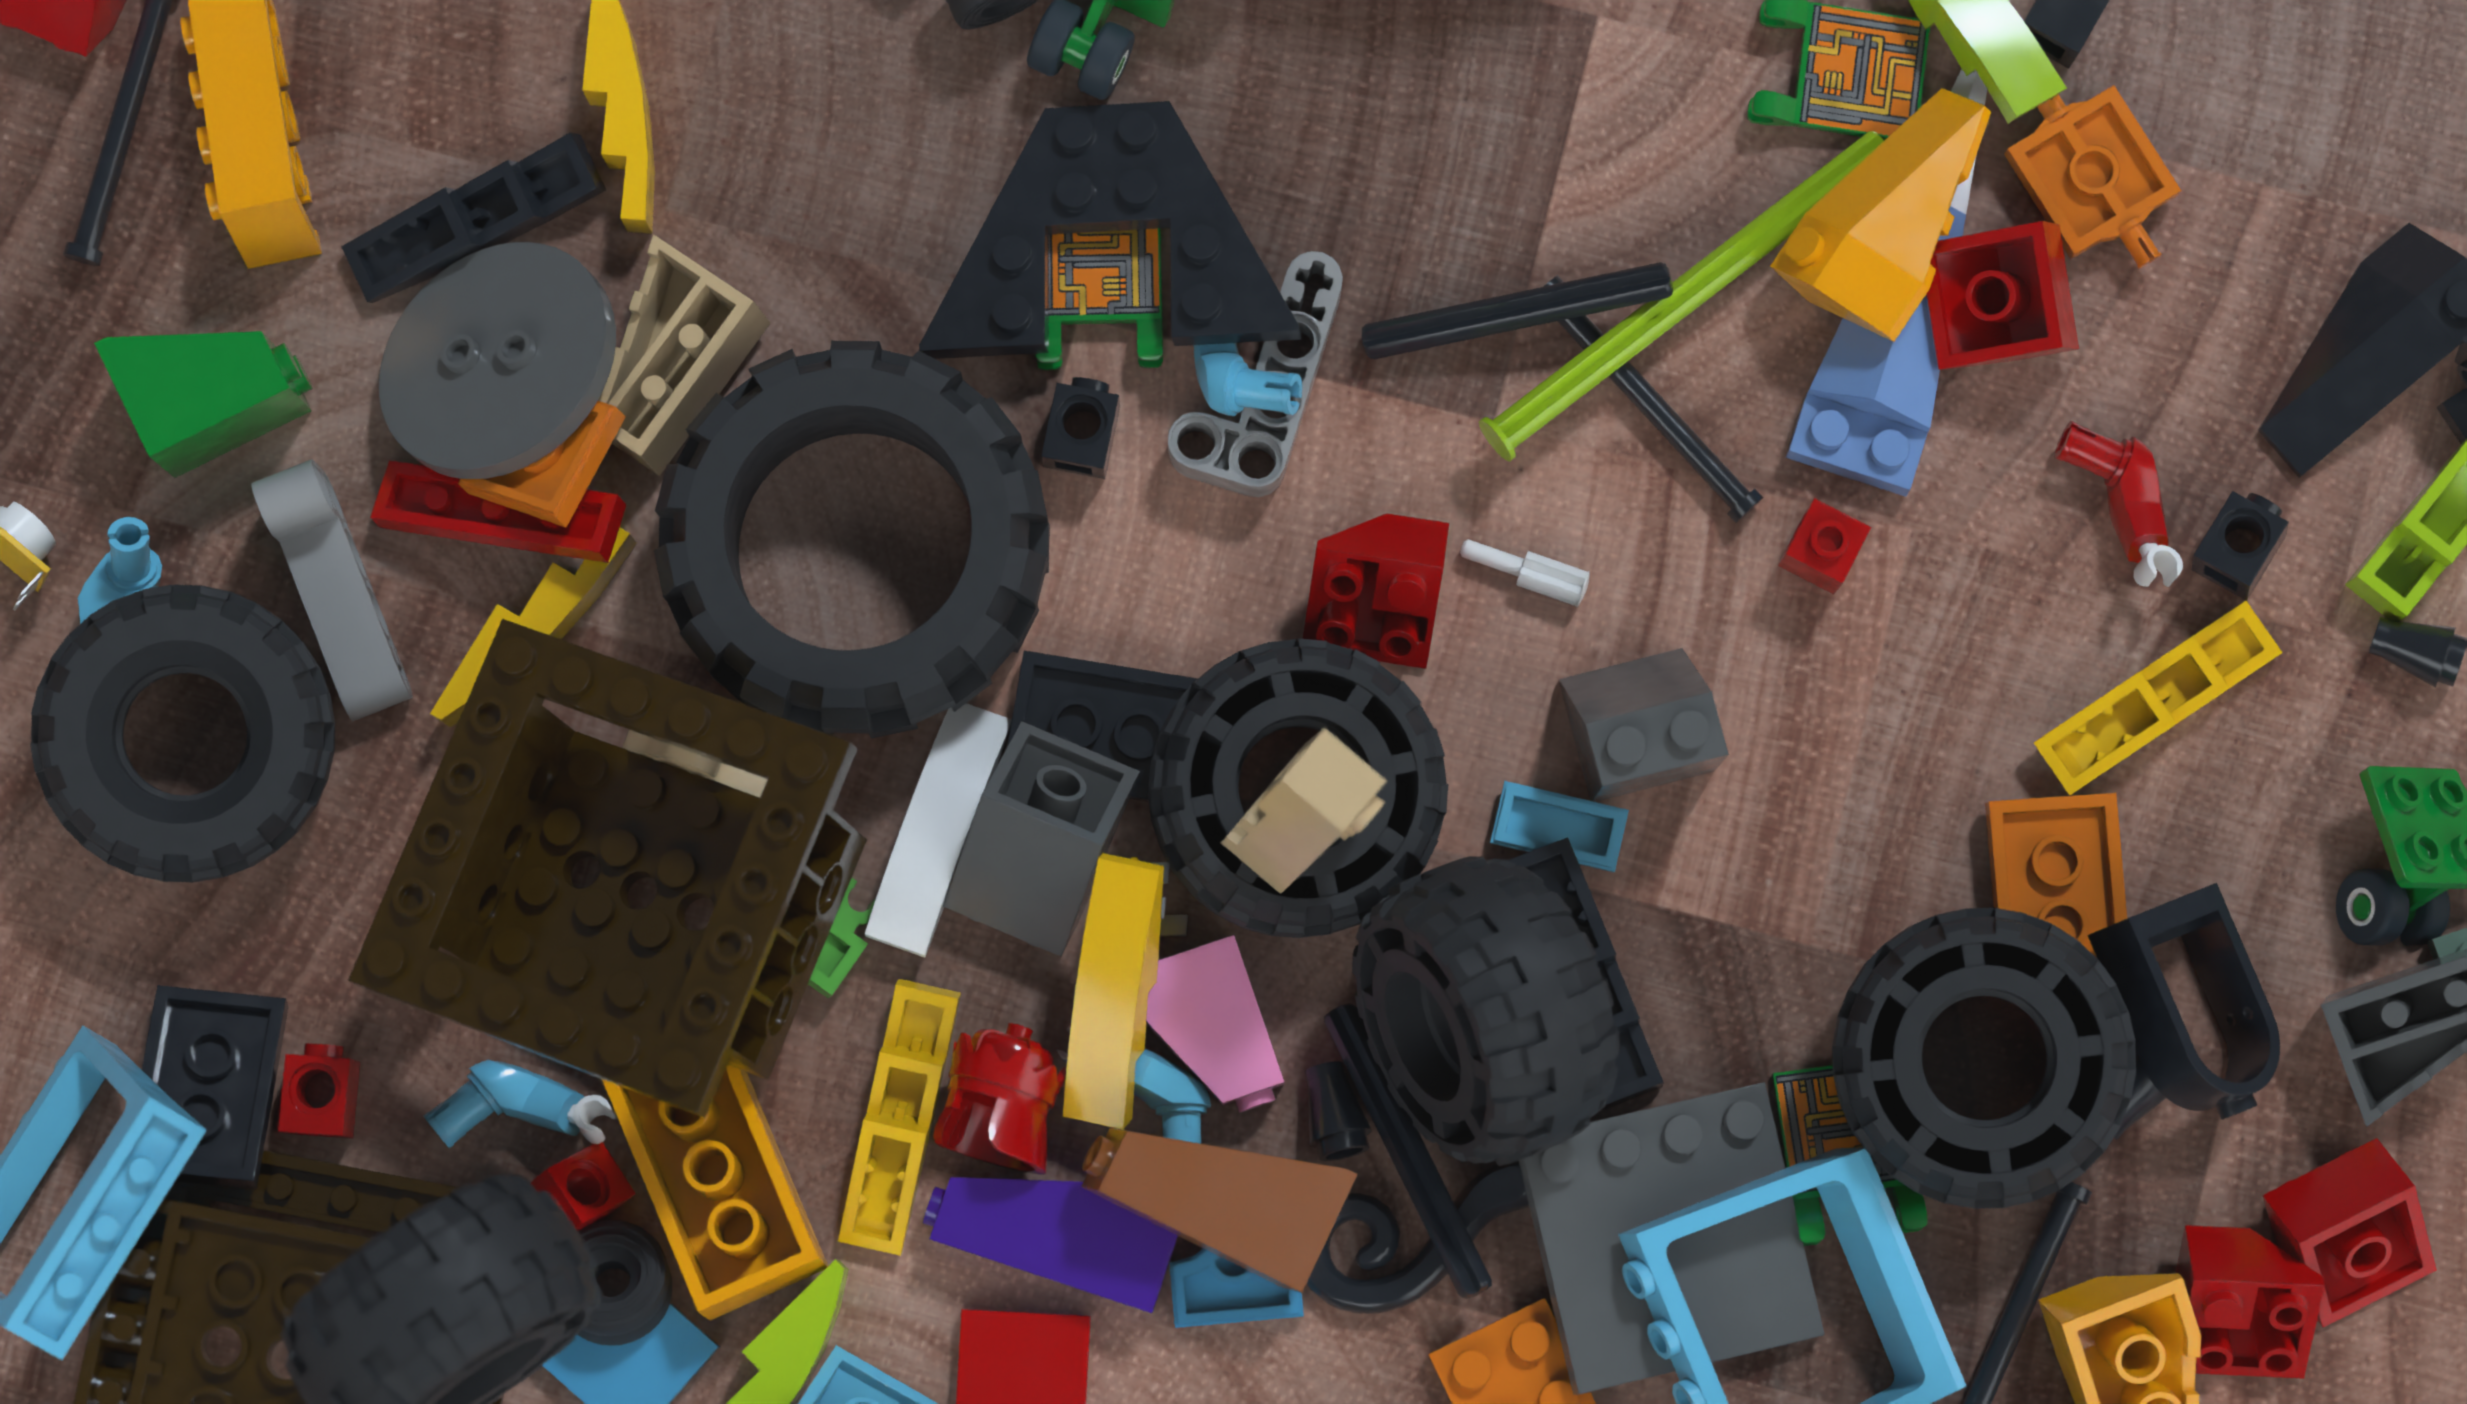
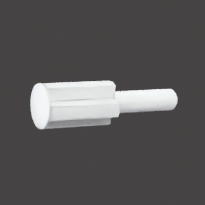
(1533, 572)

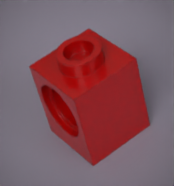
(1824, 546)
(336, 1117)
(586, 1185)

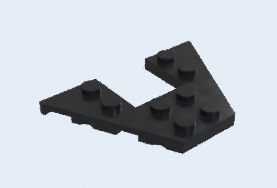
(1102, 174)

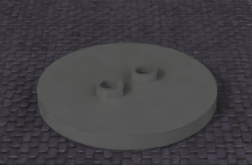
(497, 360)

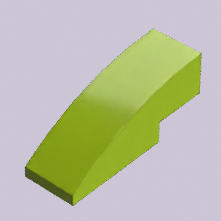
(2418, 544)
(794, 1342)

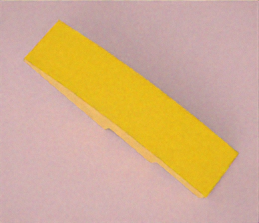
(616, 82)
(551, 610)
(2157, 697)
(1112, 990)
(899, 1117)

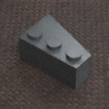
(2400, 1030)

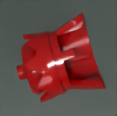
(1000, 1099)

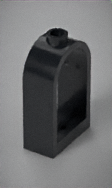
(2229, 985)

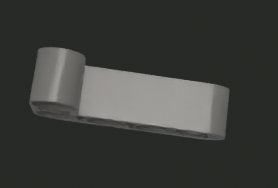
(1254, 428)
(334, 588)

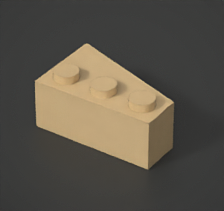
(676, 353)
(1305, 809)

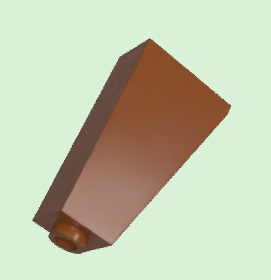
(1232, 1202)

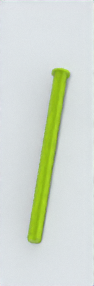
(1659, 316)

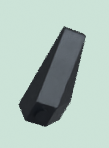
(2382, 335)

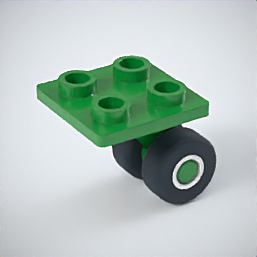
(1094, 49)
(2425, 839)

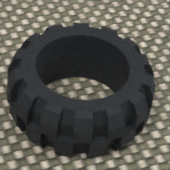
(825, 396)

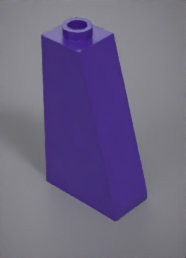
(1055, 1234)

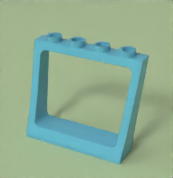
(109, 1202)
(1873, 1247)

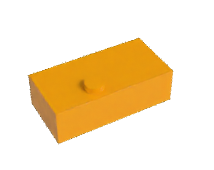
(721, 1194)

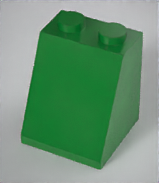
(204, 392)

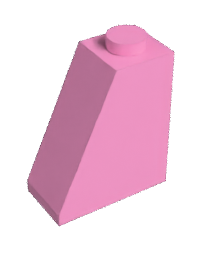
(1214, 1024)

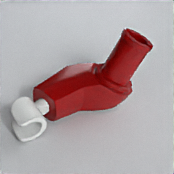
(2132, 498)

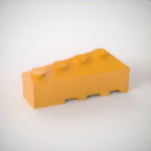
(249, 130)

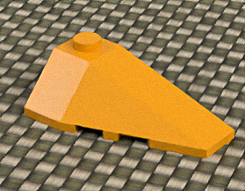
(1875, 232)
(2126, 1339)

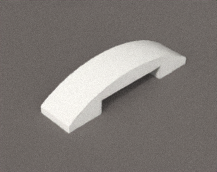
(936, 828)

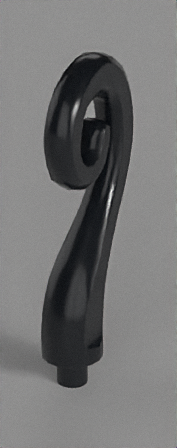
(1481, 1200)

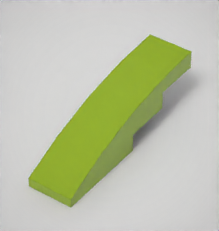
(1997, 45)

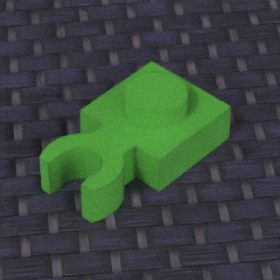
(841, 947)

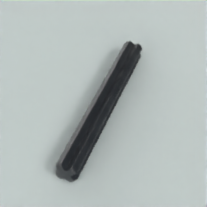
(1517, 310)
(1409, 1155)

